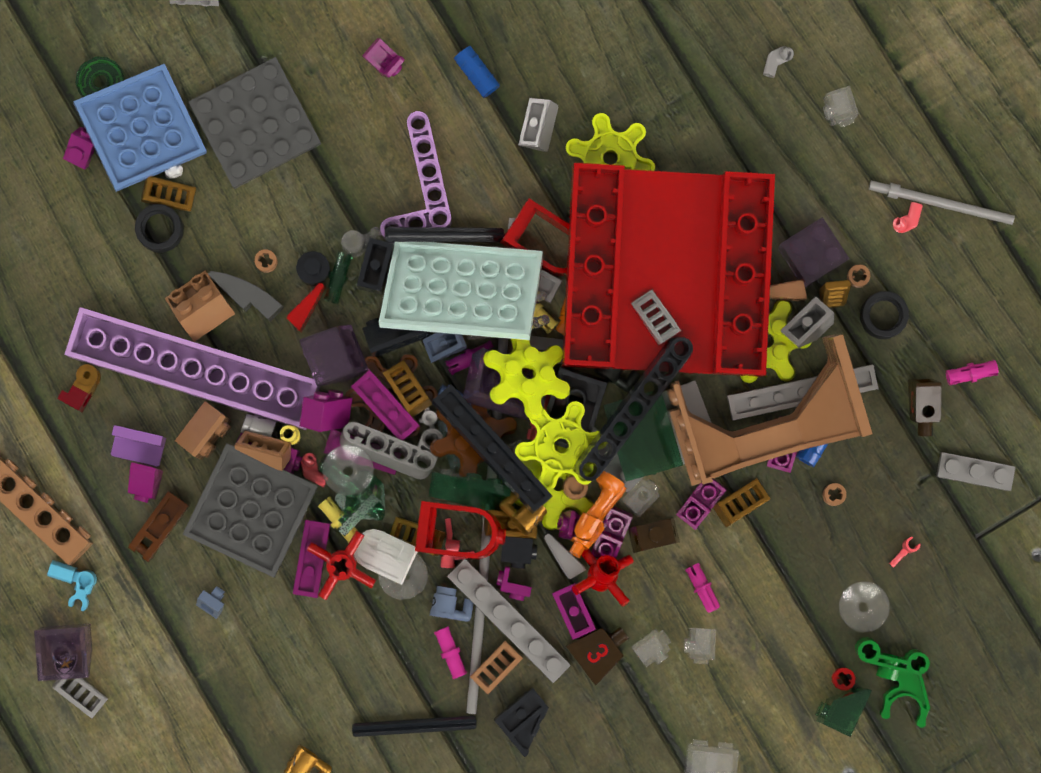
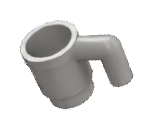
(258, 425)

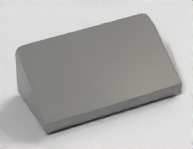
(538, 124)

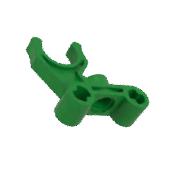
(900, 670)

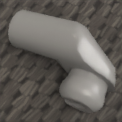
(776, 58)

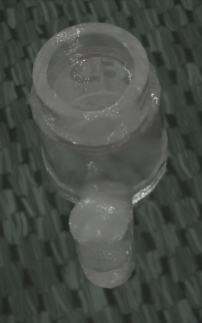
(355, 243)

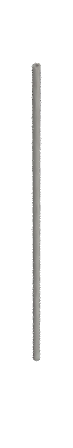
(483, 570)

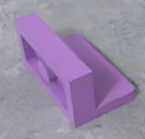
(137, 446)

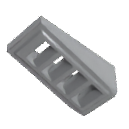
(674, 328)
(567, 562)
(57, 685)

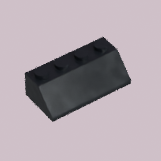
(387, 340)

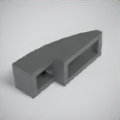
(247, 294)

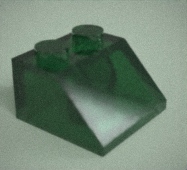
(843, 710)

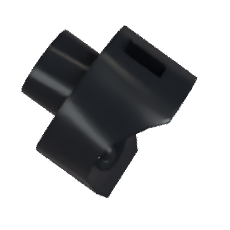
(313, 268)

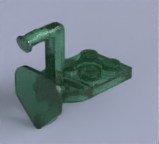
(361, 506)

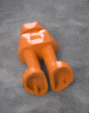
(591, 523)

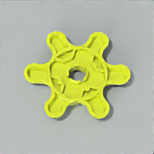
(608, 140)
(779, 352)
(515, 385)
(543, 450)
(559, 501)

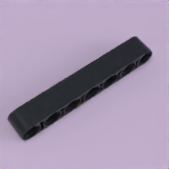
(622, 413)

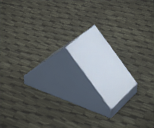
(443, 345)

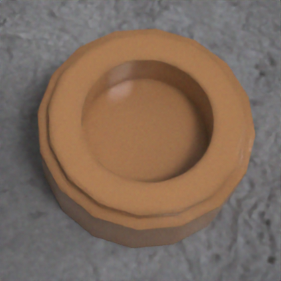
(574, 489)

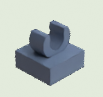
(211, 602)

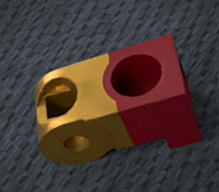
(83, 388)

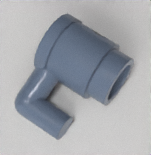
(445, 603)

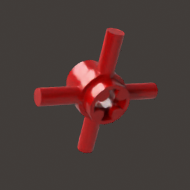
(351, 564)
(603, 575)

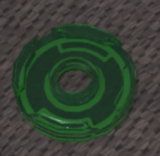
(91, 69)

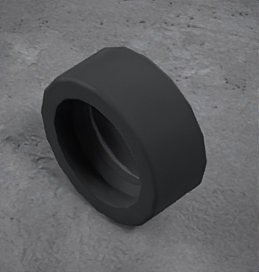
(153, 210)
(891, 297)

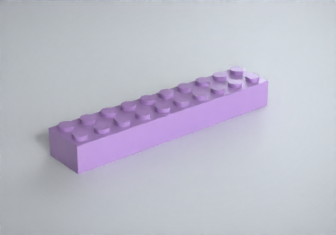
(189, 367)

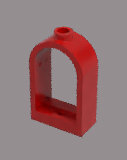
(520, 223)
(427, 523)

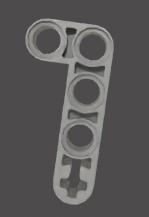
(389, 445)

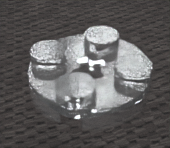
(411, 587)

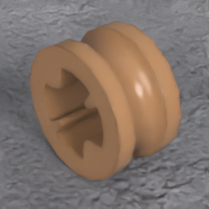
(272, 256)
(855, 269)
(835, 502)

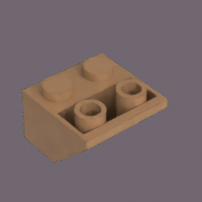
(199, 306)
(203, 431)

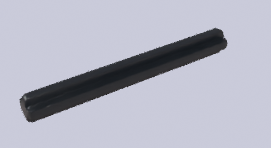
(443, 234)
(414, 726)

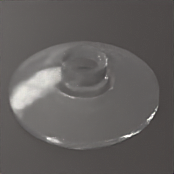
(351, 457)
(877, 606)

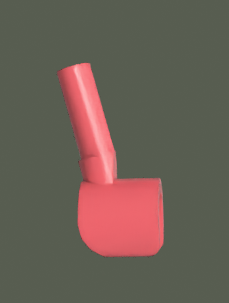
(452, 545)
(906, 549)
(449, 561)

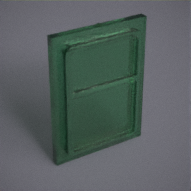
(651, 445)

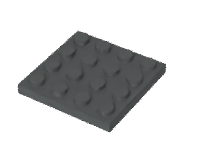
(254, 123)
(250, 511)

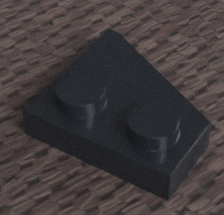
(523, 719)

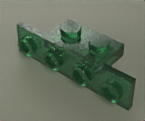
(469, 490)

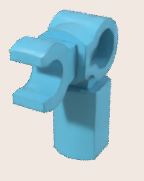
(84, 581)

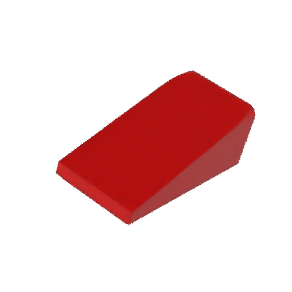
(302, 312)

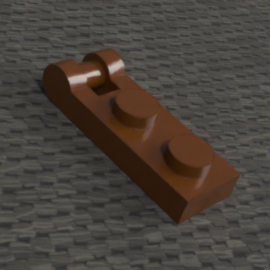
(159, 525)

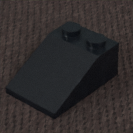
(584, 389)

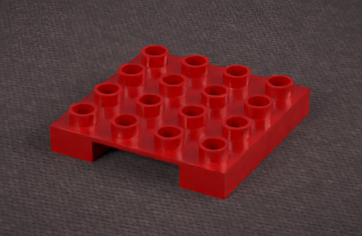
(689, 240)

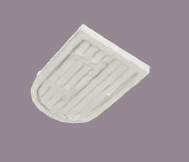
(385, 555)

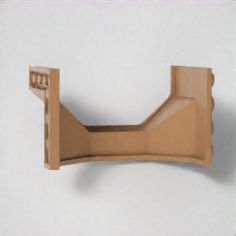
(826, 414)

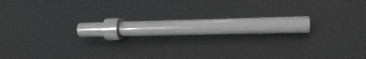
(895, 191)

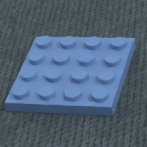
(139, 127)

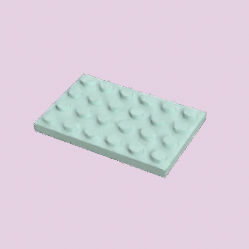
(462, 289)

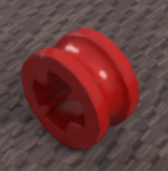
(845, 671)

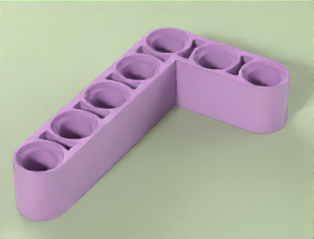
(427, 183)

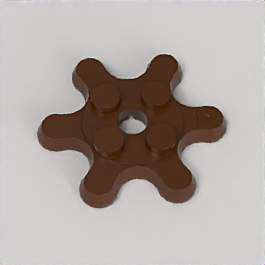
(377, 369)
(456, 445)

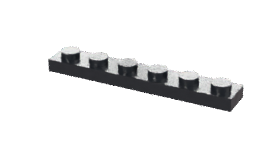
(492, 449)

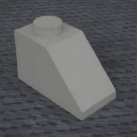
(809, 323)

